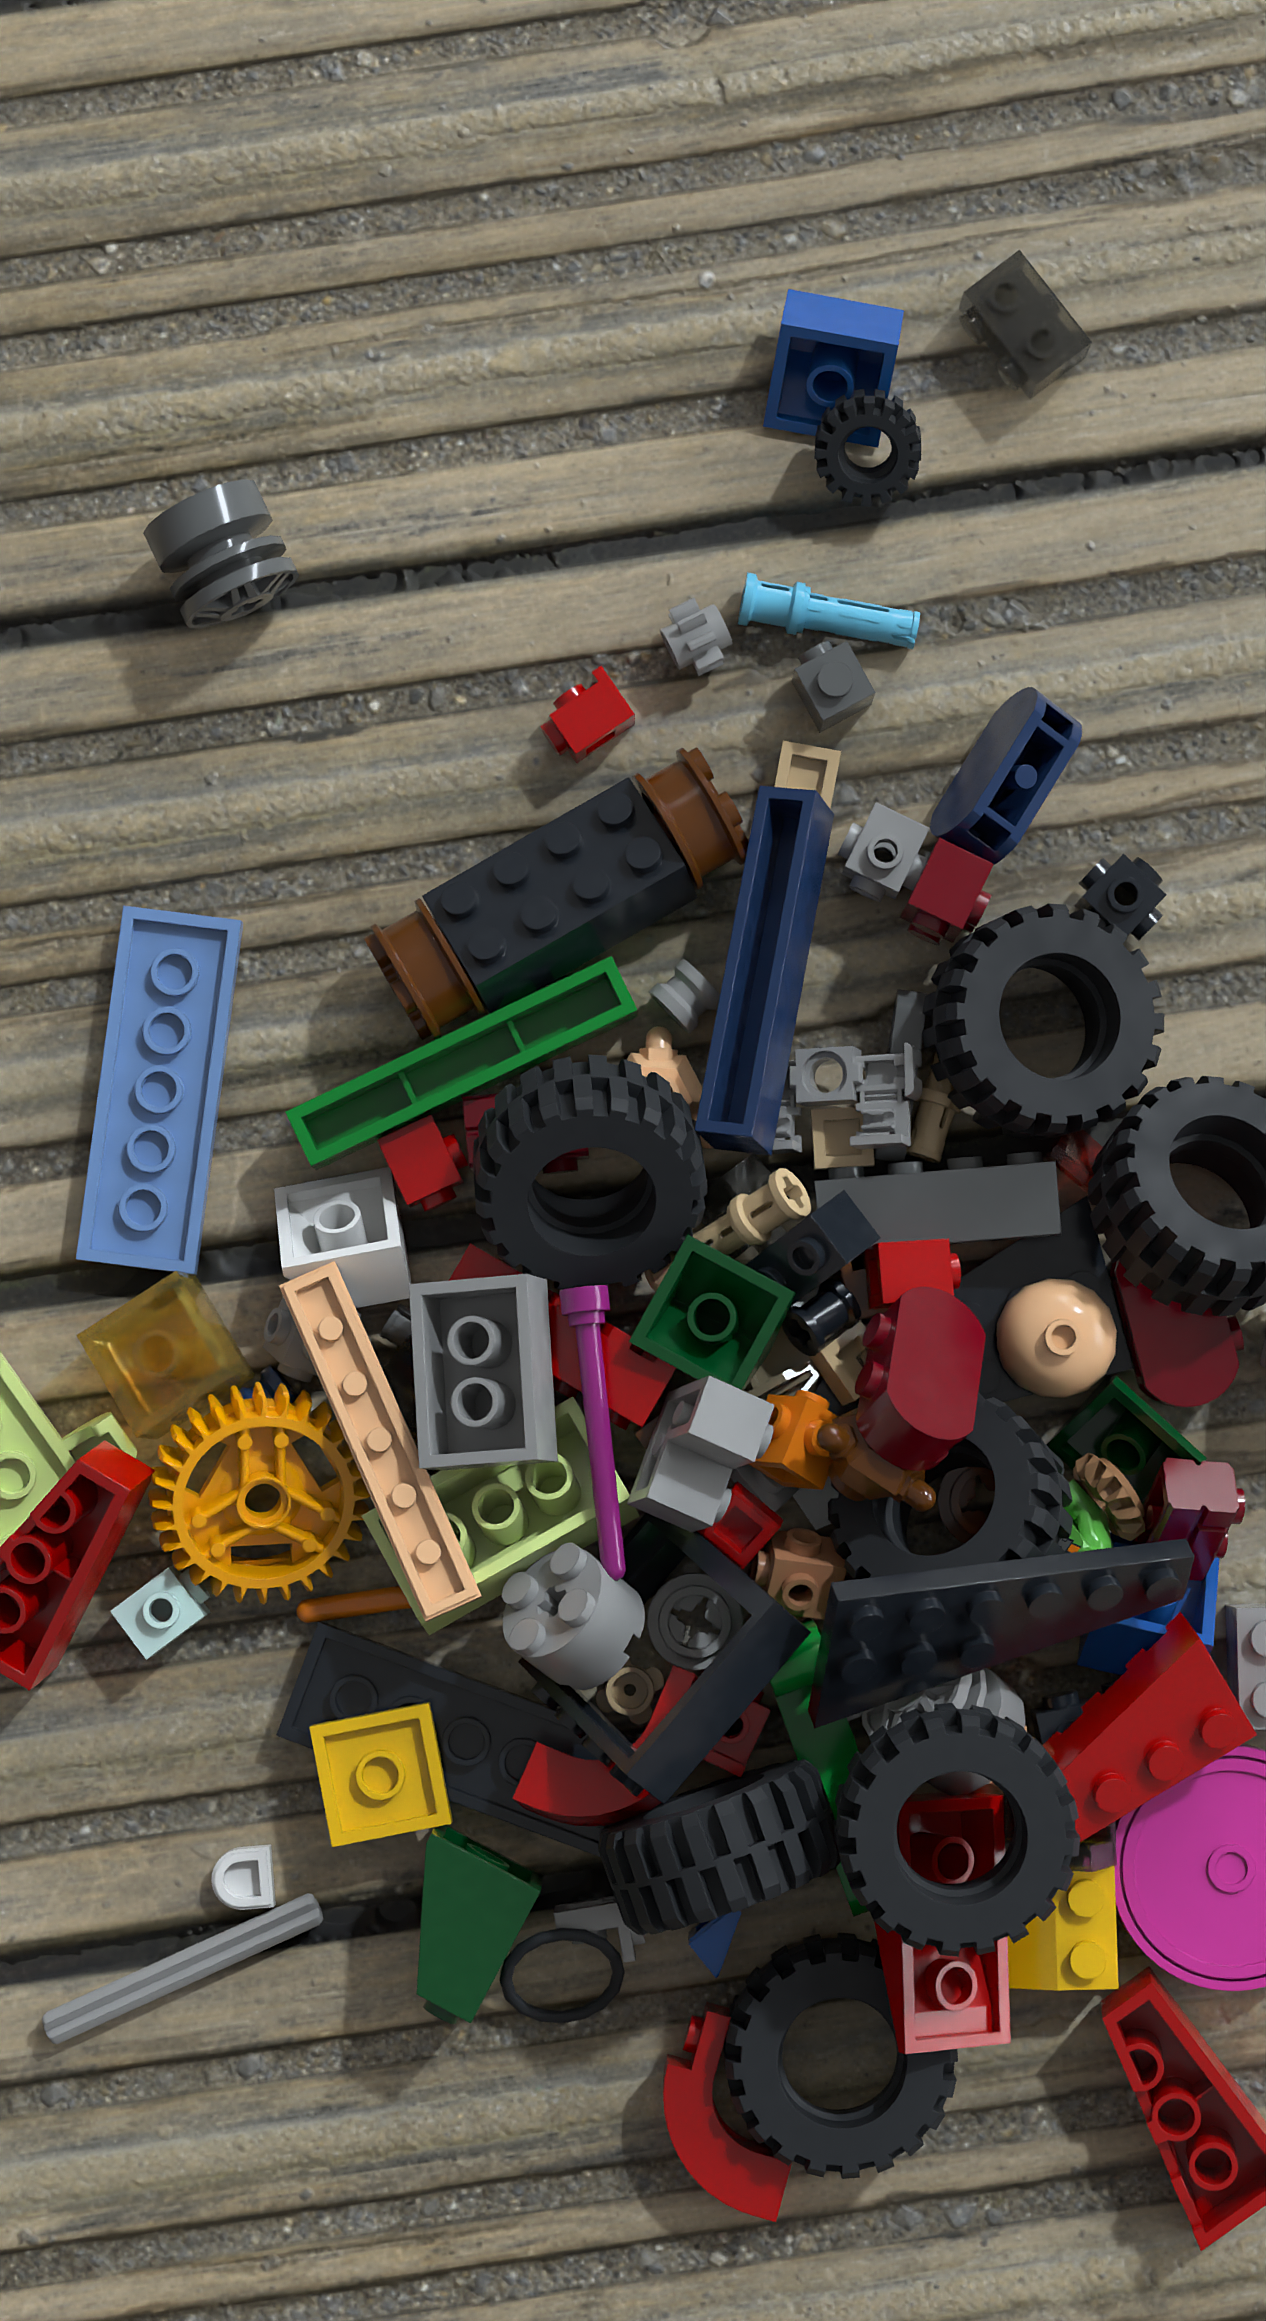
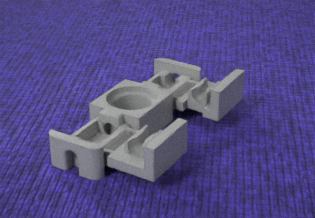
(876, 1097)

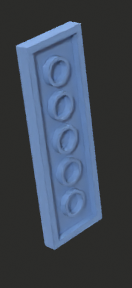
(159, 1090)

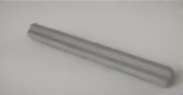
(182, 1968)

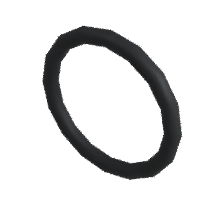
(556, 1935)

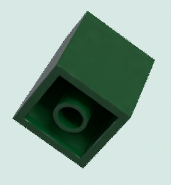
(468, 1920)

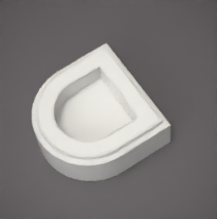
(245, 1878)

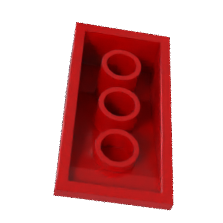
(937, 1997)

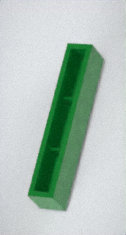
(462, 1063)

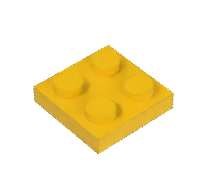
(380, 1774)

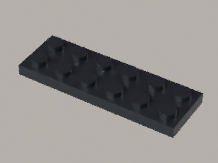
(479, 1728)

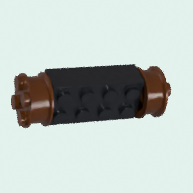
(560, 895)

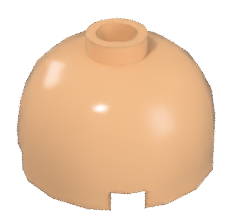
(1056, 1338)

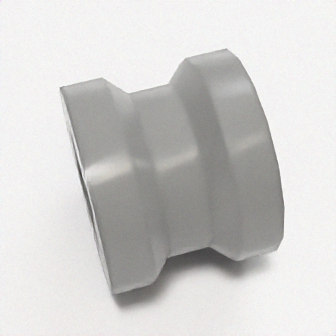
(685, 996)

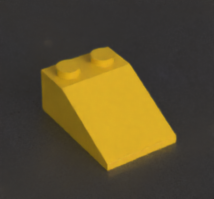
(1075, 1943)

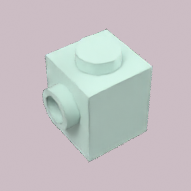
(162, 1610)

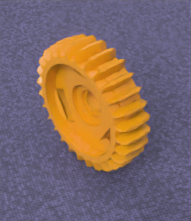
(257, 1452)

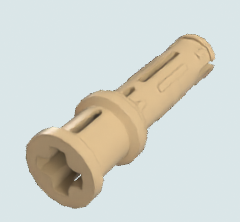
(750, 1218)

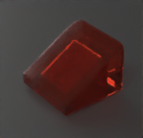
(1075, 1157)

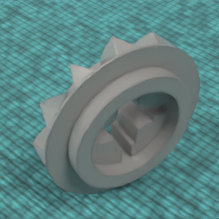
(667, 1630)

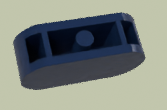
(1007, 776)

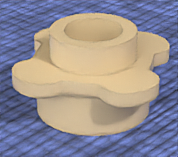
(636, 1705)

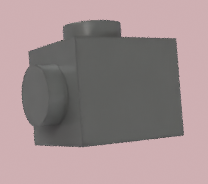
(832, 684)

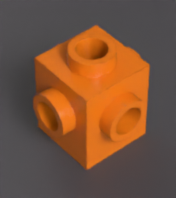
(794, 1453)

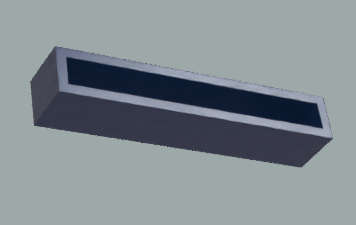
(765, 970)

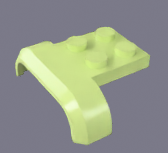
(35, 1454)

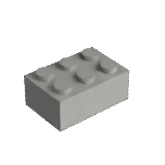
(483, 1372)

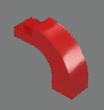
(582, 1789)
(715, 2155)

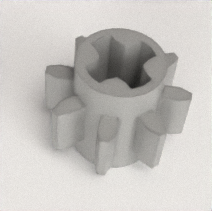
(696, 636)

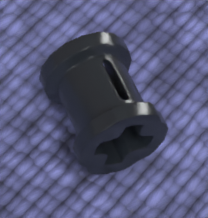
(821, 1317)

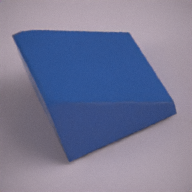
(712, 1940)

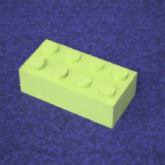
(513, 1514)

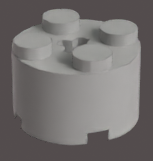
(571, 1618)

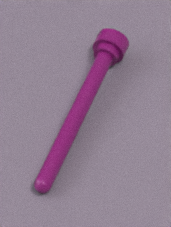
(585, 1312)

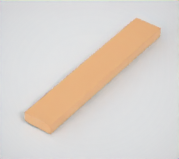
(380, 1441)

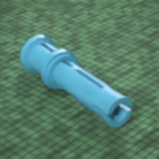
(800, 609)

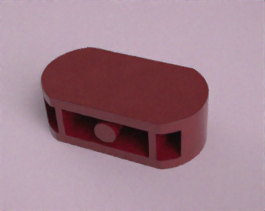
(1176, 1353)
(920, 1378)

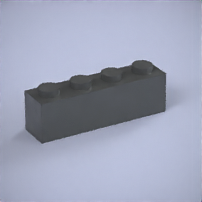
(958, 1203)

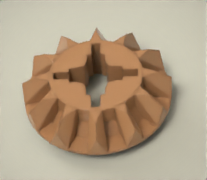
(1113, 1494)

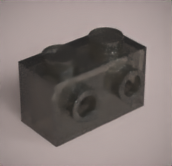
(1023, 326)

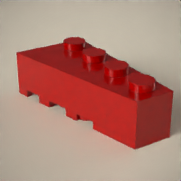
(631, 1374)
(60, 1558)
(1148, 1729)
(1192, 2107)

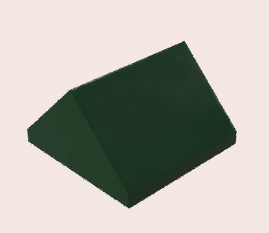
(713, 1316)
(1124, 1431)

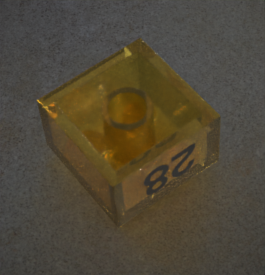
(165, 1355)

